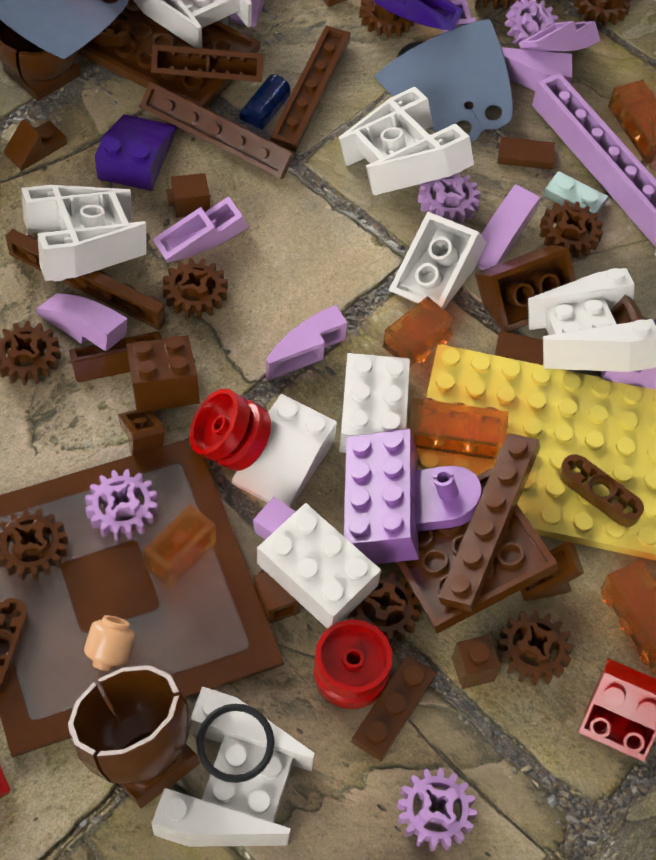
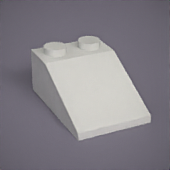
(438, 261)
(292, 454)

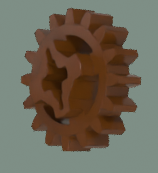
(603, 10)
(382, 20)
(571, 228)
(195, 288)
(26, 353)
(27, 555)
(398, 611)
(530, 660)

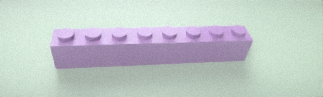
(599, 150)

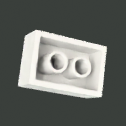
(374, 395)
(318, 566)

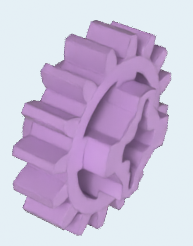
(534, 20)
(449, 197)
(121, 504)
(444, 822)

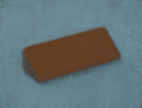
(95, 363)

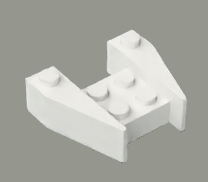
(188, 17)
(401, 149)
(91, 226)
(583, 328)
(233, 811)

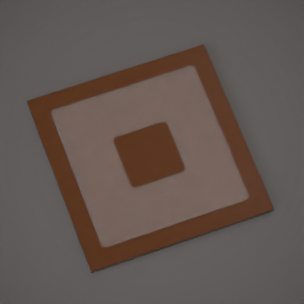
(199, 630)

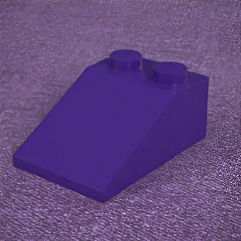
(134, 151)

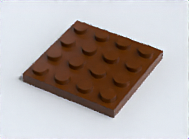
(517, 565)

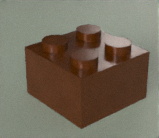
(163, 373)

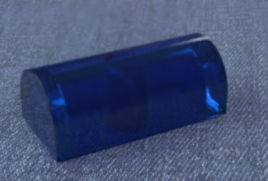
(266, 101)

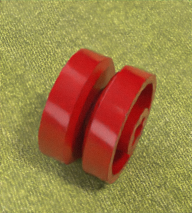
(230, 430)
(352, 664)

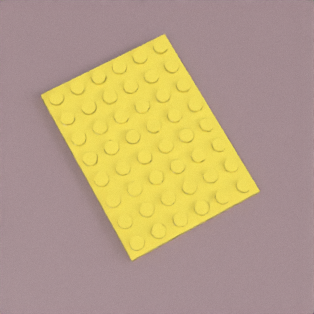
(569, 415)

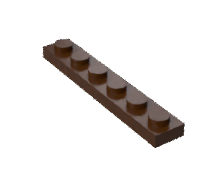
(310, 88)
(217, 130)
(96, 284)
(489, 523)

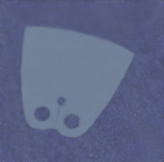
(59, 24)
(455, 70)

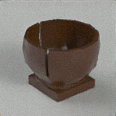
(33, 67)
(142, 738)

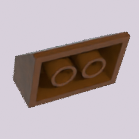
(510, 284)

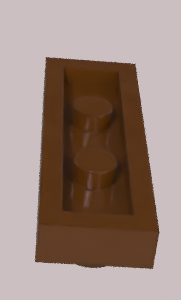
(393, 708)

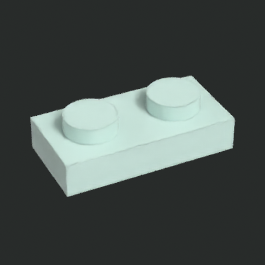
(565, 188)

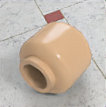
(109, 642)

